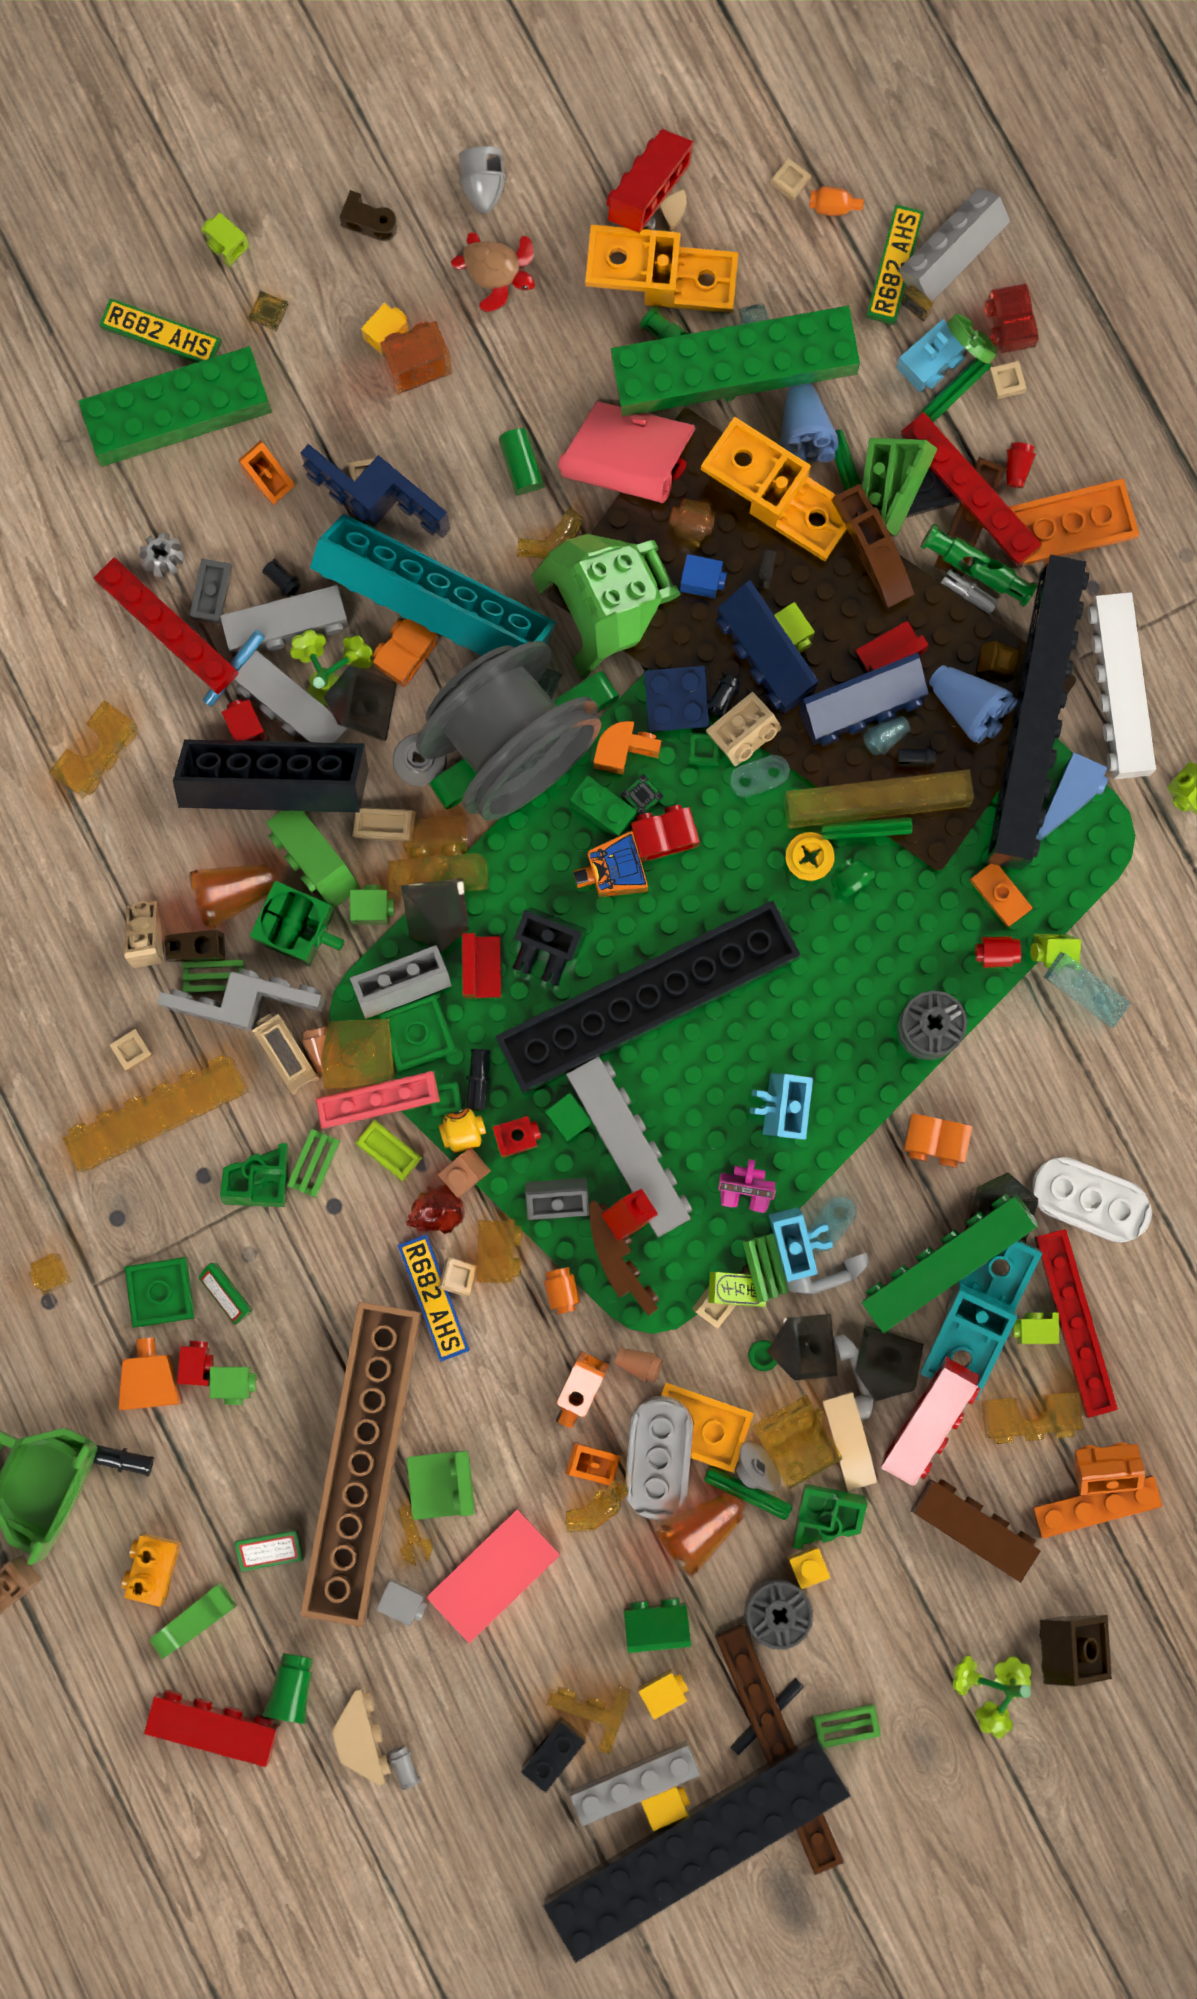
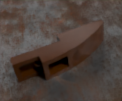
(875, 545)
(610, 1253)

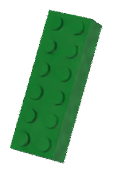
(175, 406)

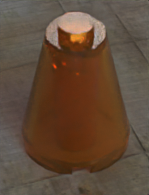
(229, 890)
(700, 1531)

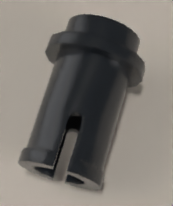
(281, 578)
(727, 688)
(917, 758)

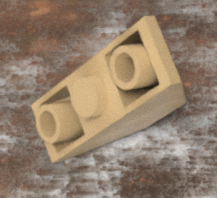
(143, 935)
(358, 1739)

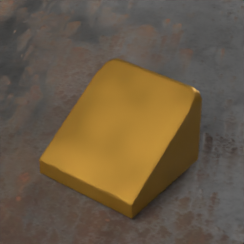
(998, 659)

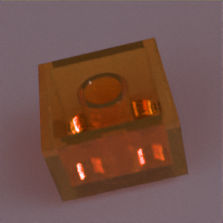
(416, 356)

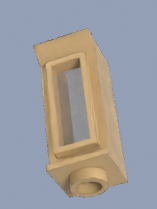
(284, 1052)

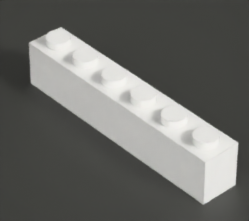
(1122, 686)

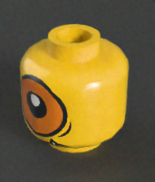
(462, 1130)

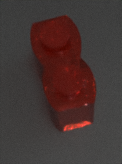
(1012, 318)

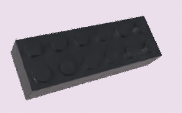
(271, 775)

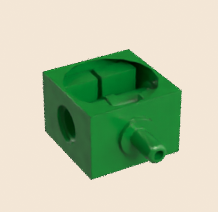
(294, 924)

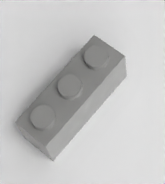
(401, 981)

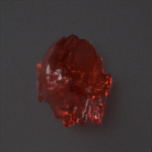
(436, 1210)

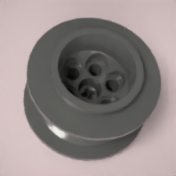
(507, 729)

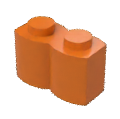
(404, 651)
(937, 1139)

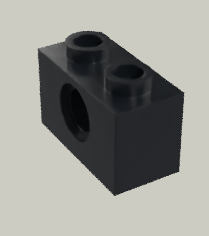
(553, 1754)

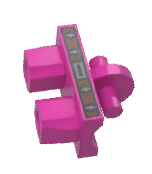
(746, 1182)

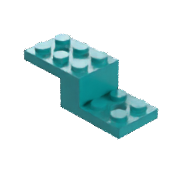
(983, 1313)

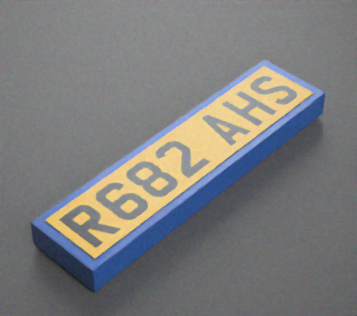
(434, 1302)

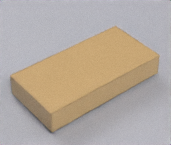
(384, 824)

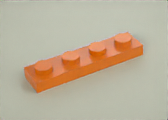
(1094, 1509)

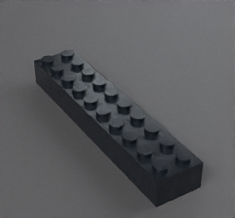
(1036, 712)
(648, 997)
(695, 1848)

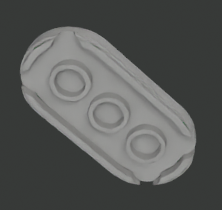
(659, 1457)

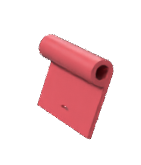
(626, 452)

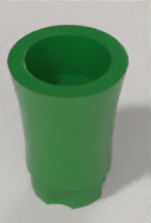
(290, 1689)

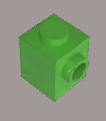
(371, 906)
(232, 1384)

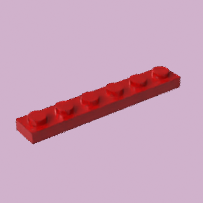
(975, 492)
(166, 626)
(1076, 1323)

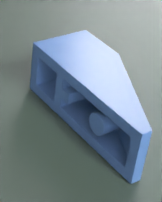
(1076, 787)

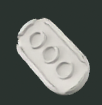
(1091, 1199)

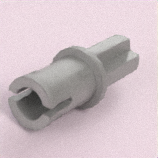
(969, 592)

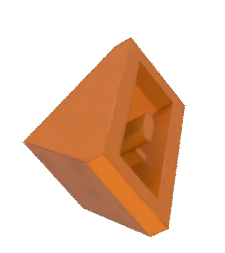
(265, 473)
(592, 1464)

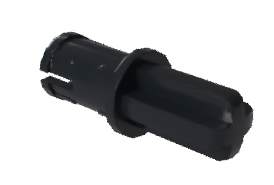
(478, 1079)
(124, 1460)

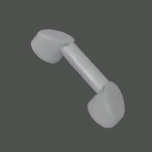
(854, 1267)
(847, 1350)

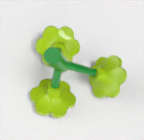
(310, 647)
(1010, 1677)

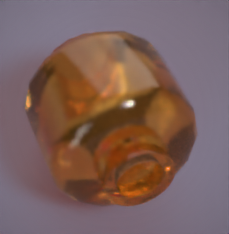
(692, 519)

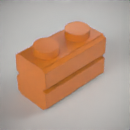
(1109, 1468)

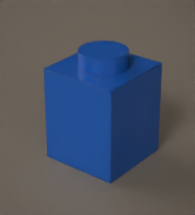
(702, 576)

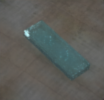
(1087, 989)

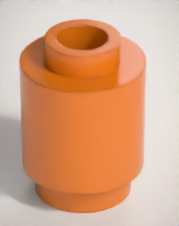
(561, 1290)

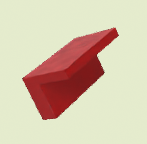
(891, 647)
(481, 966)

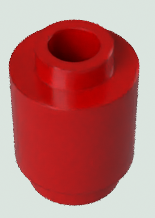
(998, 951)

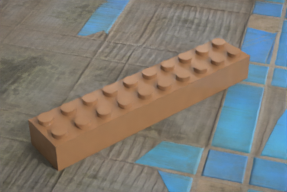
(361, 1464)

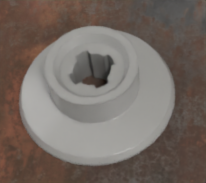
(415, 773)
(757, 1468)

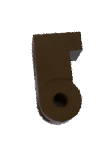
(368, 220)
(195, 946)

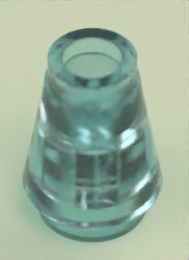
(886, 735)

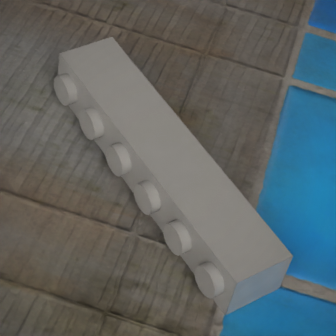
(627, 1144)

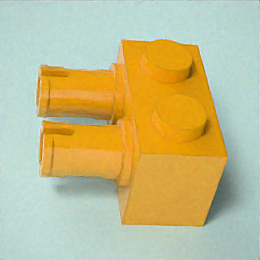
(151, 1569)

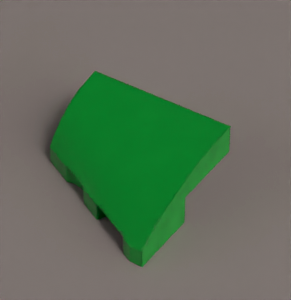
(257, 1180)
(828, 1514)

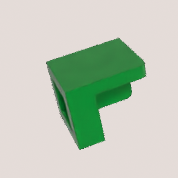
(568, 1117)

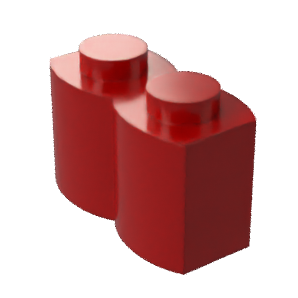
(664, 833)

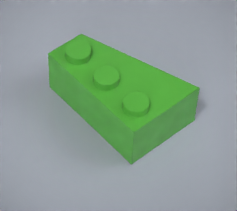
(894, 476)

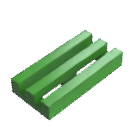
(186, 976)
(302, 1159)
(769, 1265)
(872, 1720)

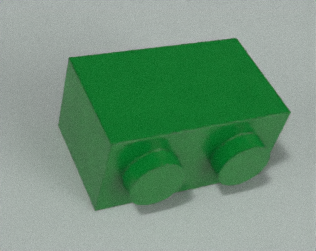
(602, 808)

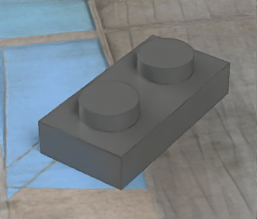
(210, 591)

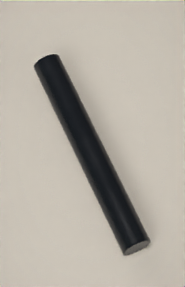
(782, 1700)

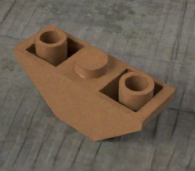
(15, 1581)

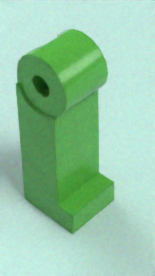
(193, 1621)

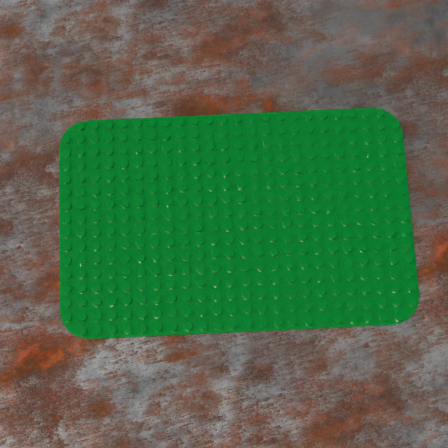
(814, 1018)

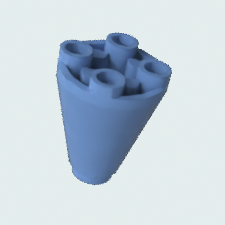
(807, 427)
(972, 701)

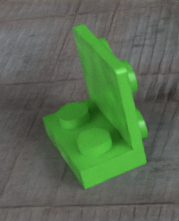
(441, 1485)

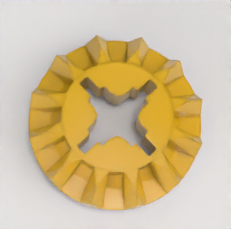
(810, 842)

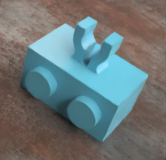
(931, 357)
(786, 1105)
(795, 1244)

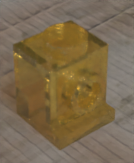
(49, 1273)

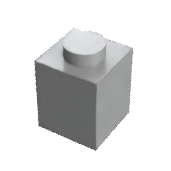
(402, 1603)

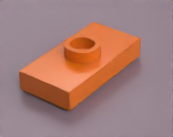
(1001, 894)

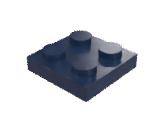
(677, 698)

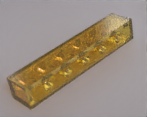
(879, 798)
(155, 1114)

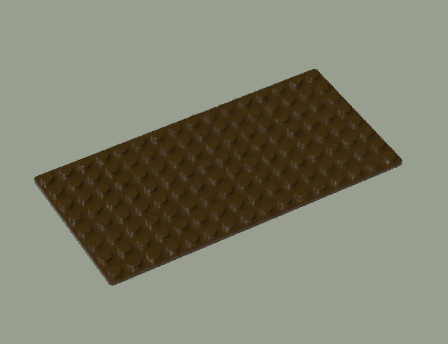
(844, 614)

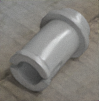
(403, 1767)

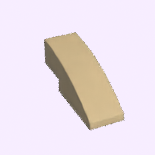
(850, 1439)

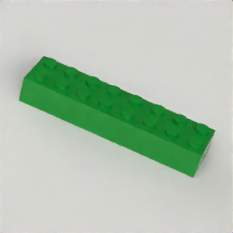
(735, 361)

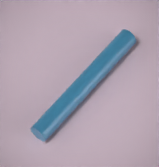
(238, 661)

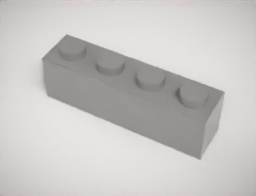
(955, 243)
(286, 618)
(287, 702)
(634, 1783)

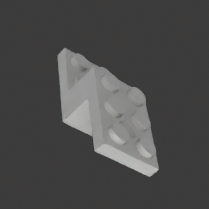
(242, 1000)

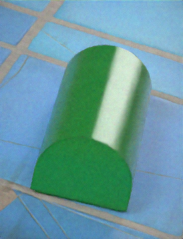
(520, 461)

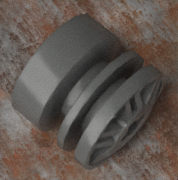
(934, 1043)
(776, 1594)

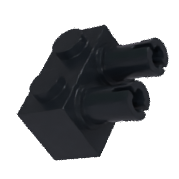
(551, 934)

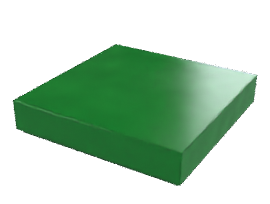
(418, 1033)
(159, 1292)

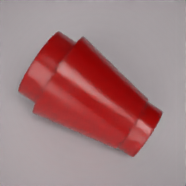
(1019, 462)

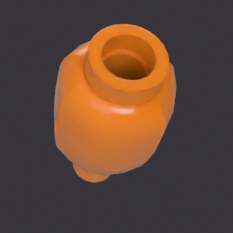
(834, 201)

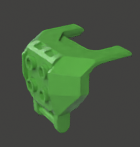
(606, 592)
(42, 1487)

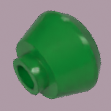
(853, 877)

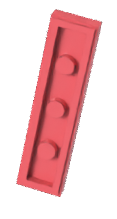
(377, 1100)

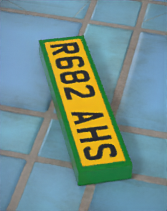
(897, 251)
(159, 332)

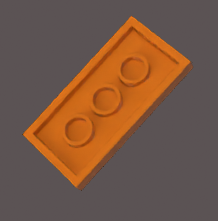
(1079, 520)

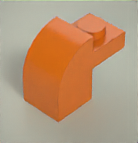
(618, 741)

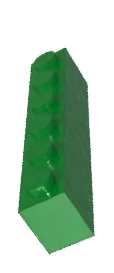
(950, 1262)

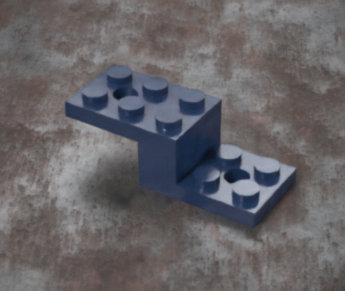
(375, 492)

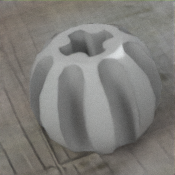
(161, 546)

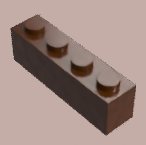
(975, 1530)

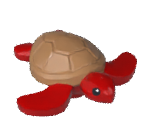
(495, 267)

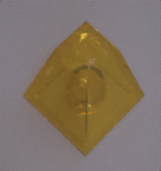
(357, 1053)

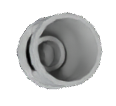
(482, 177)

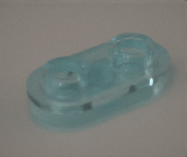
(758, 775)
(836, 1225)

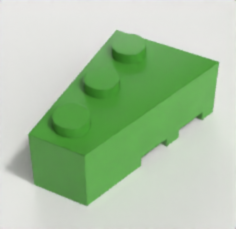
(313, 855)

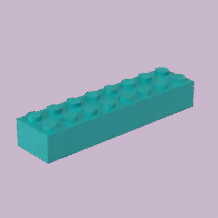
(425, 589)

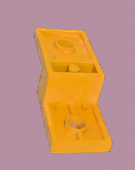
(661, 269)
(777, 488)

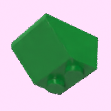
(657, 1626)

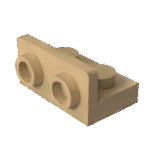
(744, 729)

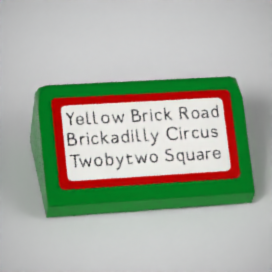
(225, 1293)
(269, 1550)

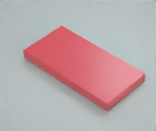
(493, 1576)

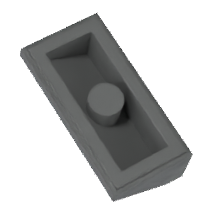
(557, 1198)

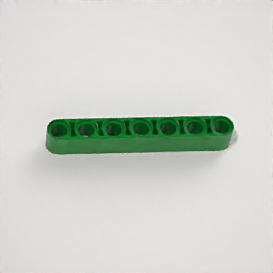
(453, 782)

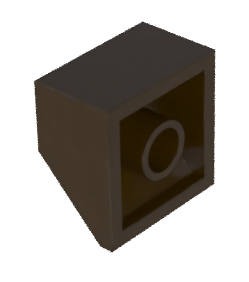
(1075, 1650)

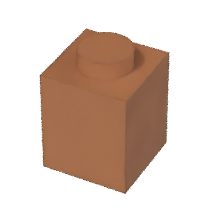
(464, 1172)

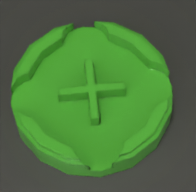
(973, 341)

